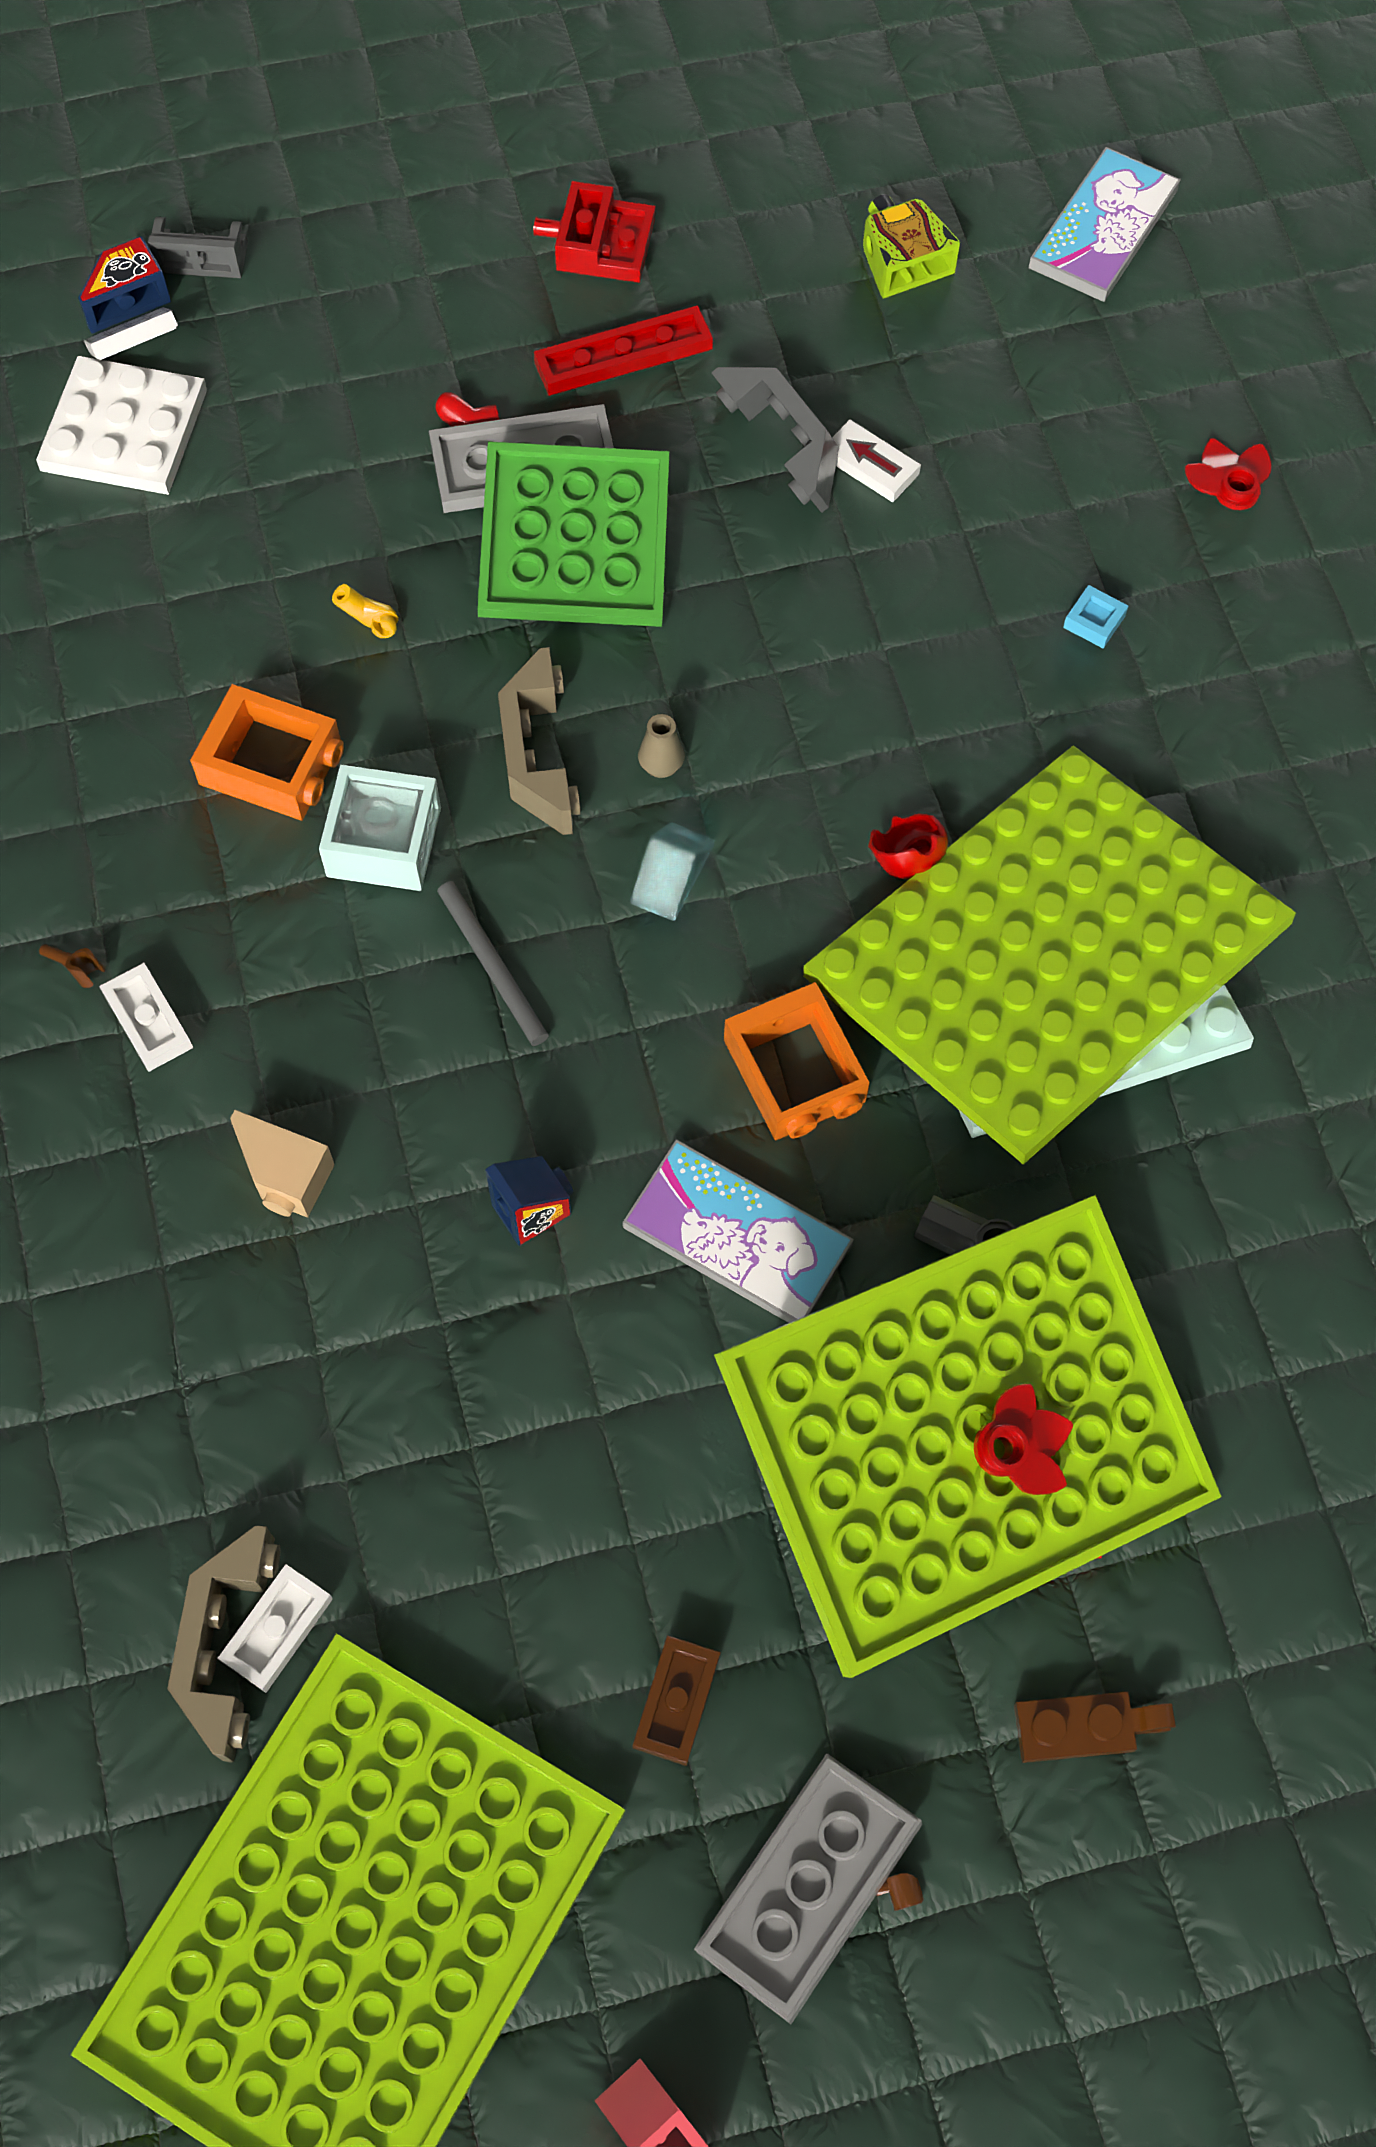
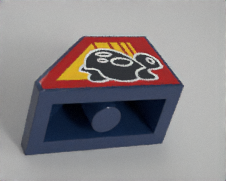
(122, 285)
(528, 1196)

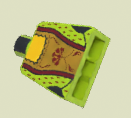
(907, 245)

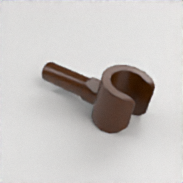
(78, 963)
(903, 1890)

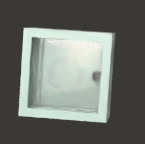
(380, 827)

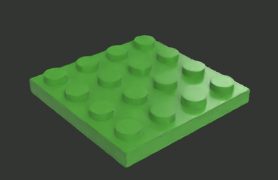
(574, 534)

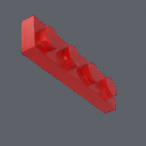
(623, 350)

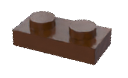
(676, 1700)

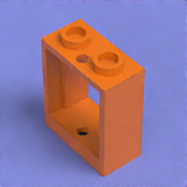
(226, 733)
(779, 1018)

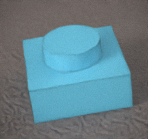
(1095, 616)

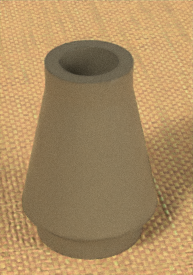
(661, 748)

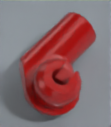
(458, 412)

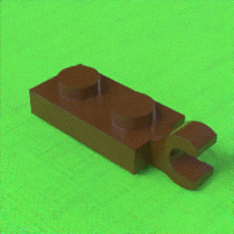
(1086, 1726)

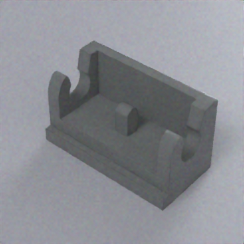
(198, 252)

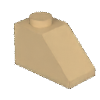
(283, 1164)

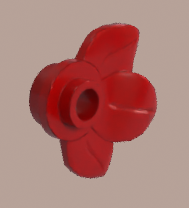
(1229, 476)
(1028, 1441)

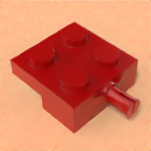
(600, 233)

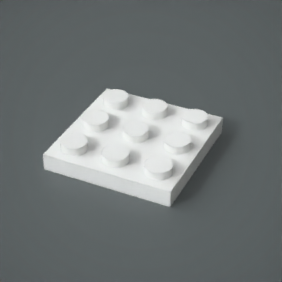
(122, 425)

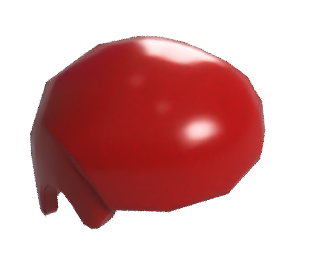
(909, 845)

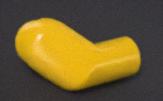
(371, 613)

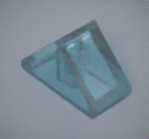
(670, 869)

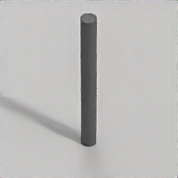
(493, 963)

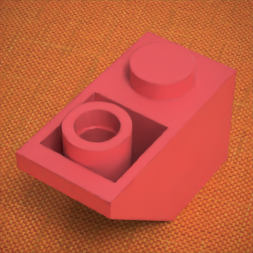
(645, 2112)

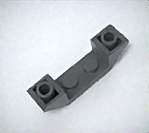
(757, 387)

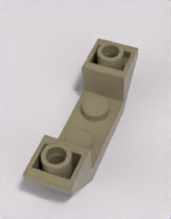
(539, 792)
(240, 1566)

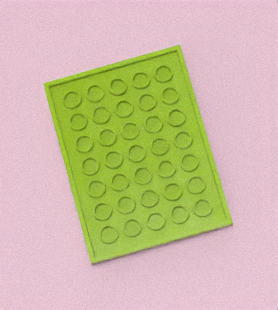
(1048, 951)
(876, 1414)
(351, 1923)

